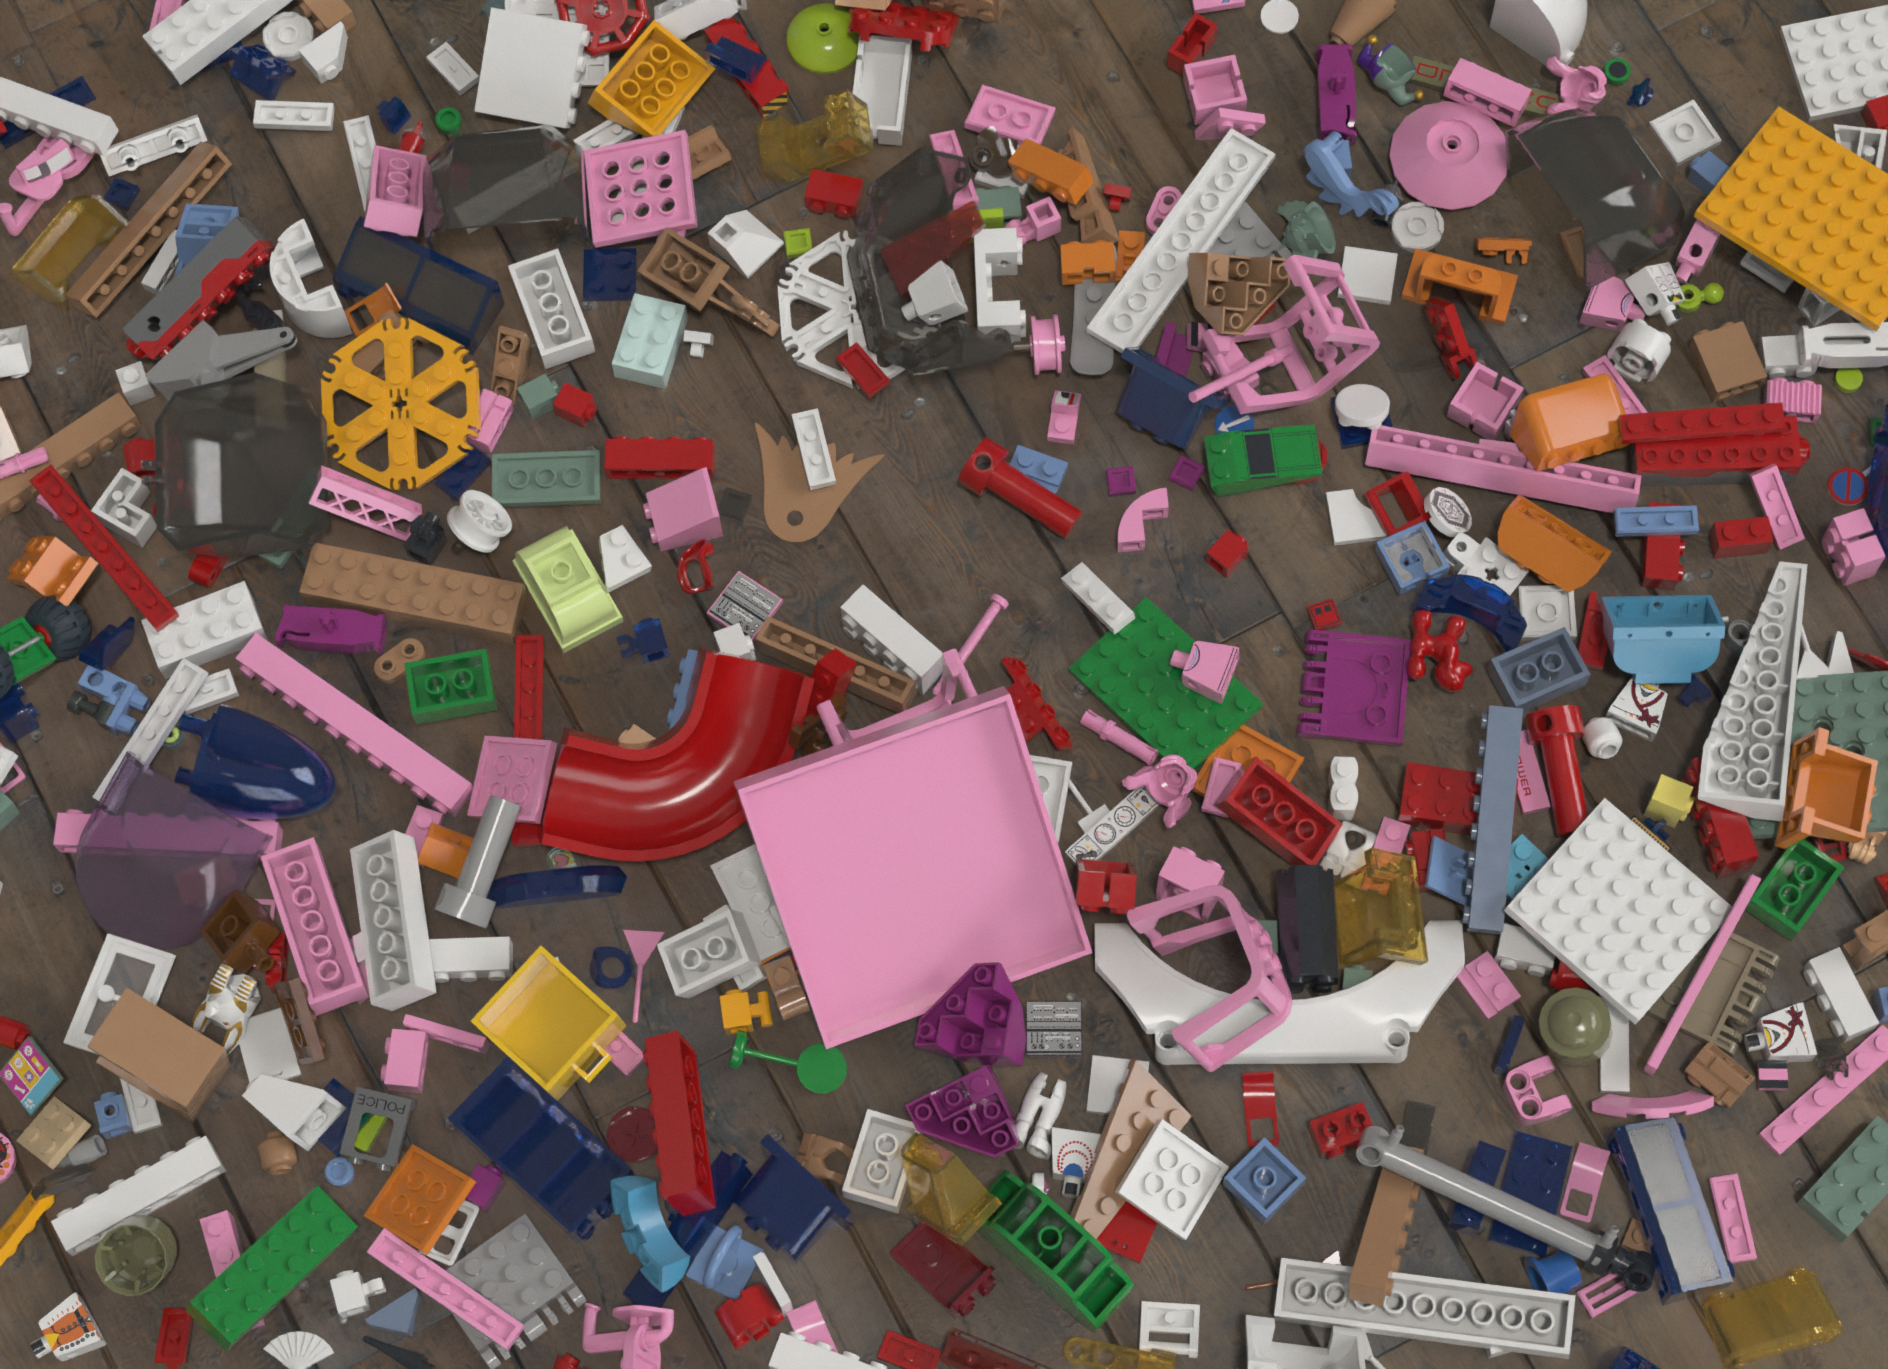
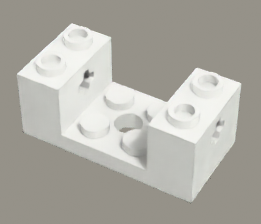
(997, 254)

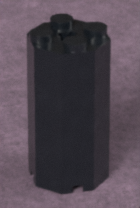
(1307, 928)

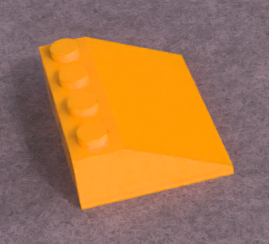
(651, 82)

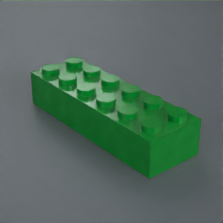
(271, 1268)

